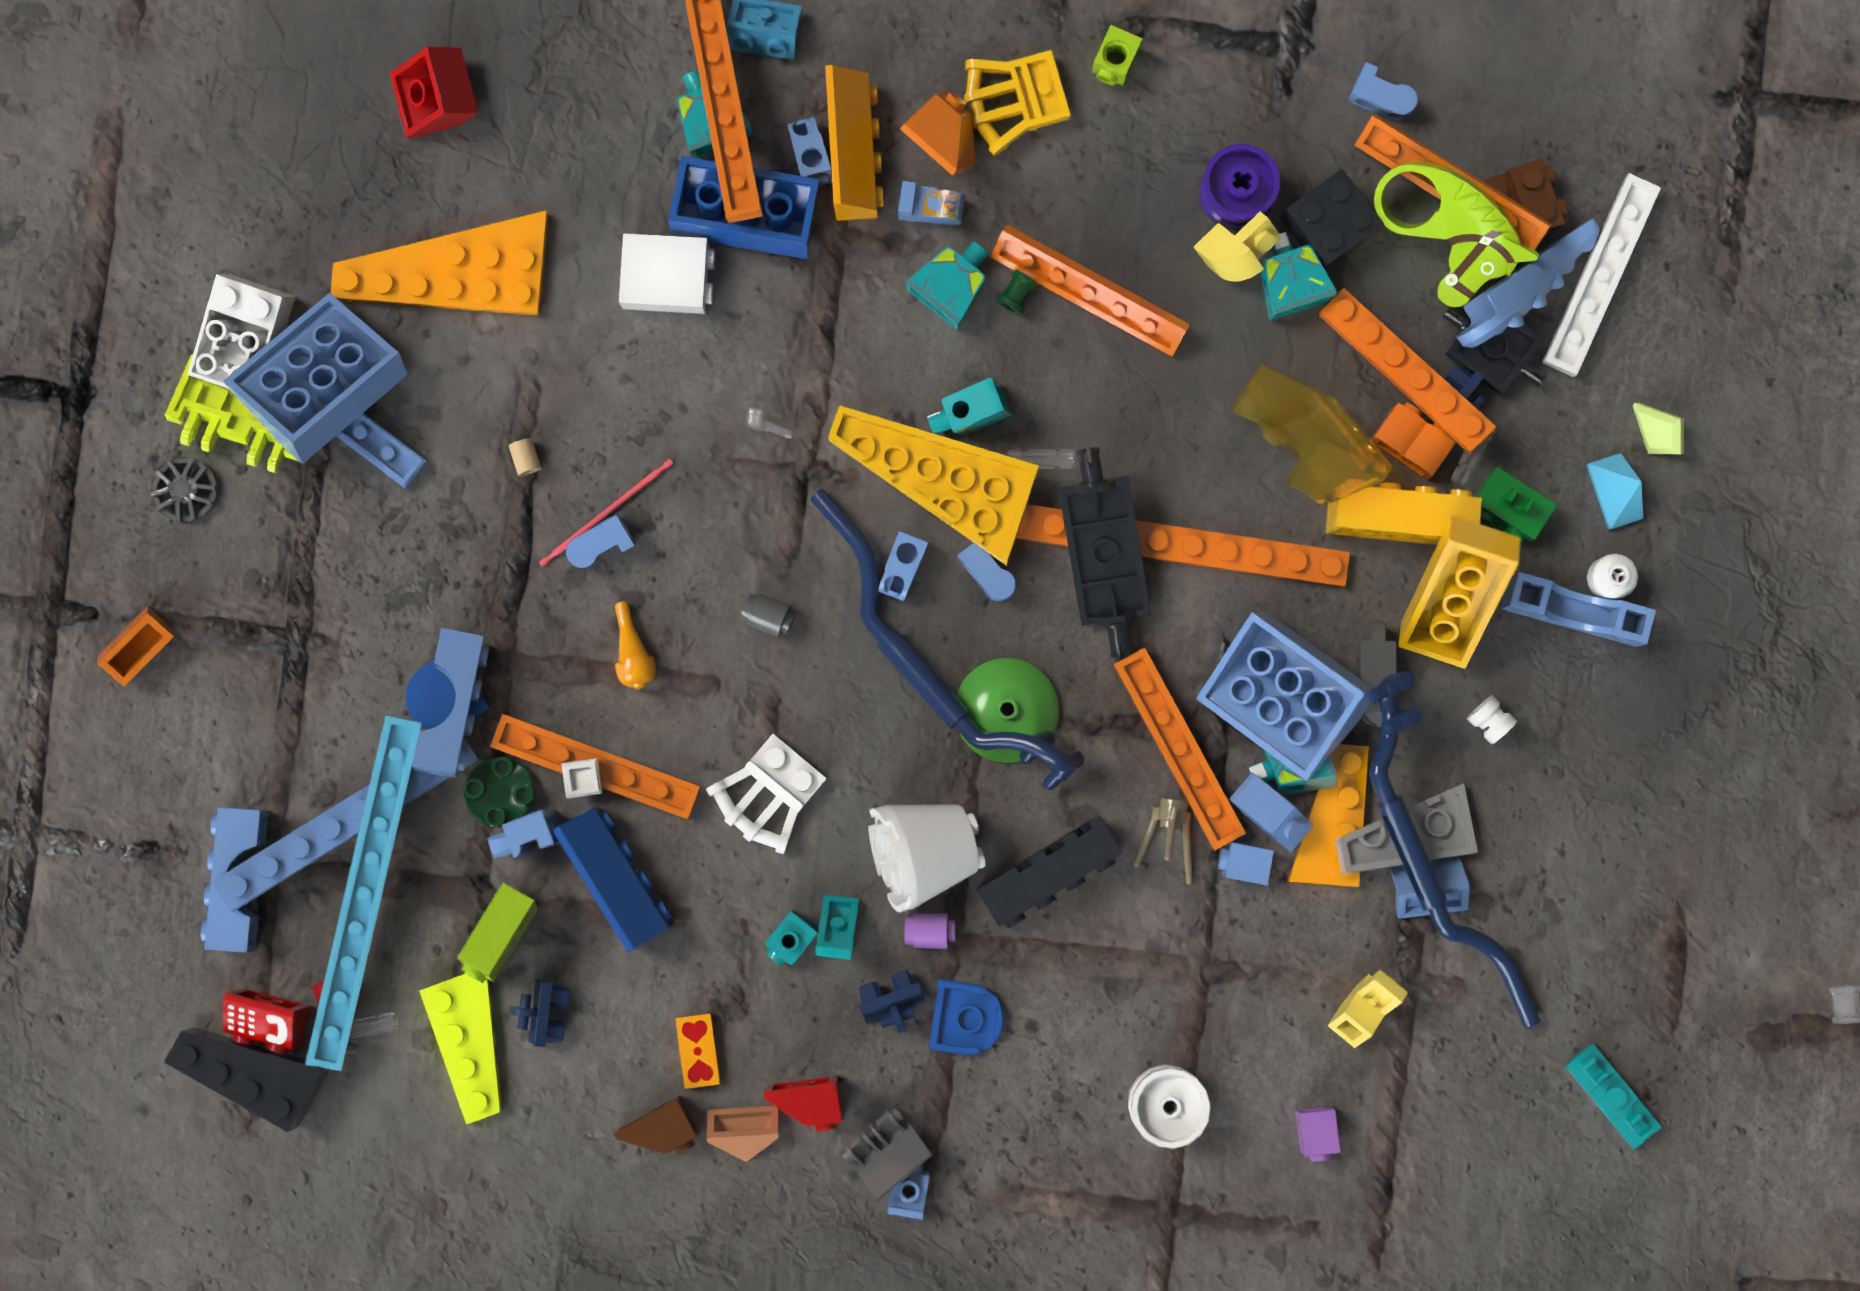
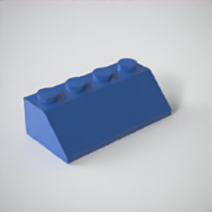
(785, 201)
(613, 878)

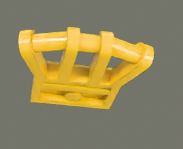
(1037, 91)

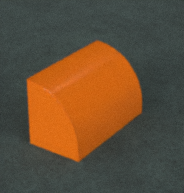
(135, 646)

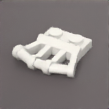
(785, 776)

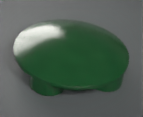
(499, 791)

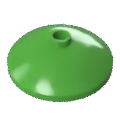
(1013, 683)

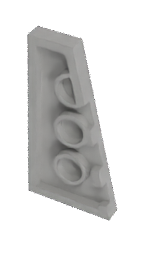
(1440, 821)

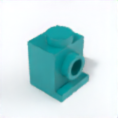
(797, 927)

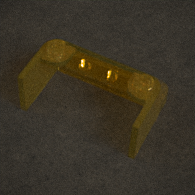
(1330, 445)

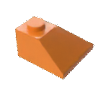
(944, 132)

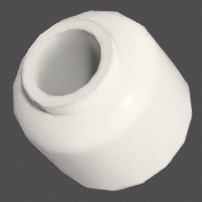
(1623, 581)

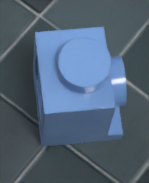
(914, 1205)

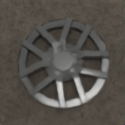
(184, 489)

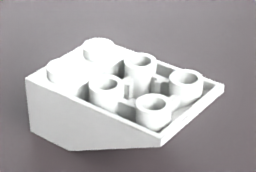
(237, 325)

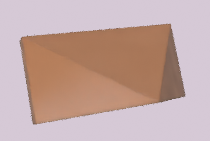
(743, 1130)

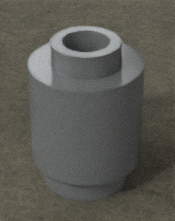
(767, 615)

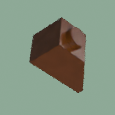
(662, 1129)

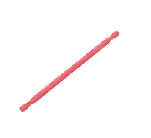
(608, 511)

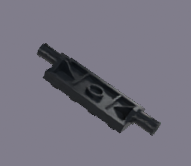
(1104, 551)

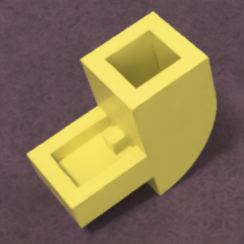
(1238, 255)
(1366, 1007)

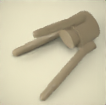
(1171, 815)

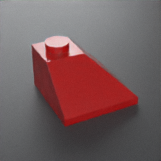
(809, 1101)

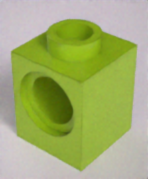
(1119, 42)

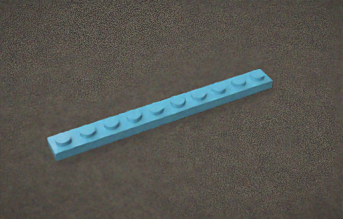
(363, 893)

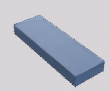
(383, 450)

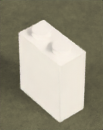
(666, 273)

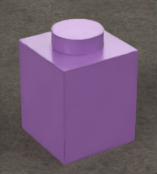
(1317, 1132)

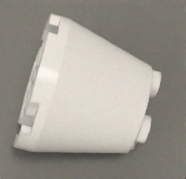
(923, 850)

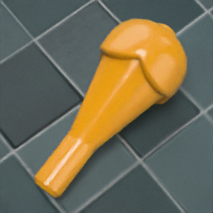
(634, 665)

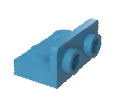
(764, 27)

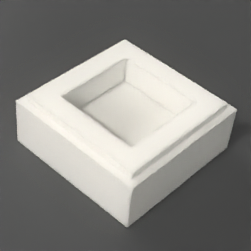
(582, 778)

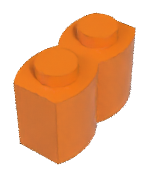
(1413, 440)

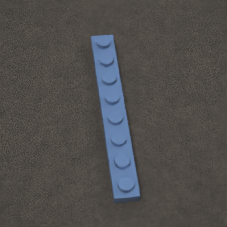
(311, 842)

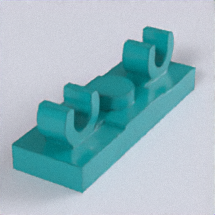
(1612, 1096)

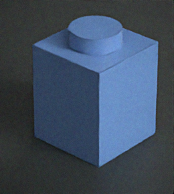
(1246, 863)

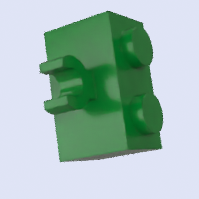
(1513, 505)

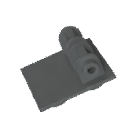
(886, 1153)

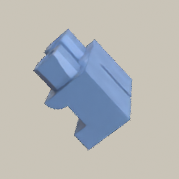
(523, 832)

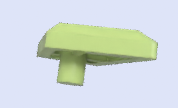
(1660, 430)

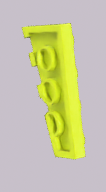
(466, 1038)

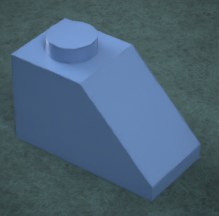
(1271, 812)

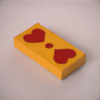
(698, 1050)

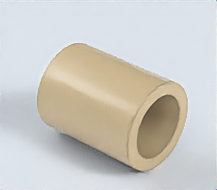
(525, 457)

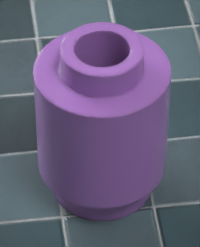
(929, 930)

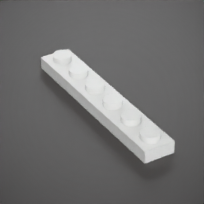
(1601, 275)

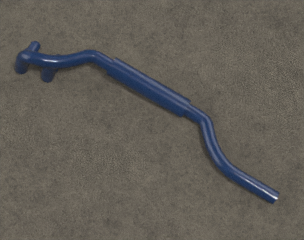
(923, 677)
(1412, 849)

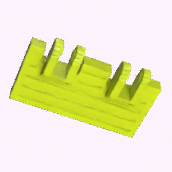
(226, 419)

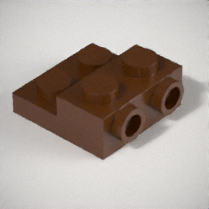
(1532, 188)

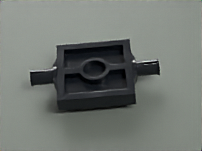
(1498, 358)

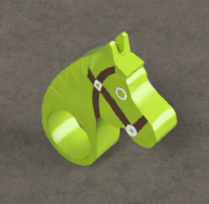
(1479, 230)

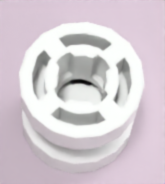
(1491, 719)

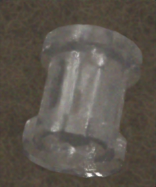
(1845, 1003)

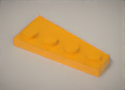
(1334, 814)

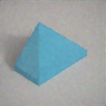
(1617, 490)

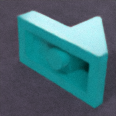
(837, 927)

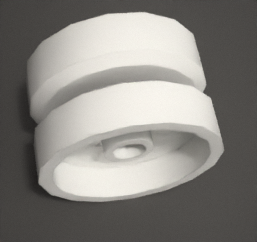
(1190, 1107)

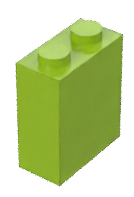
(497, 934)

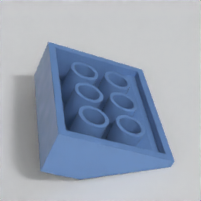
(316, 377)
(1285, 694)

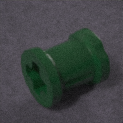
(1017, 292)

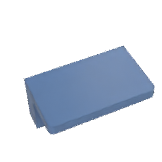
(1452, 879)

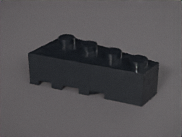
(1049, 871)
(255, 1078)

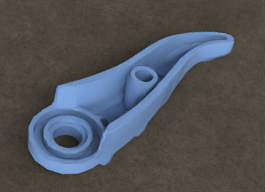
(1526, 287)

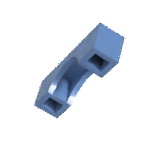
(1588, 614)
(440, 748)
(236, 835)

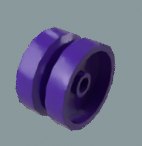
(1240, 166)

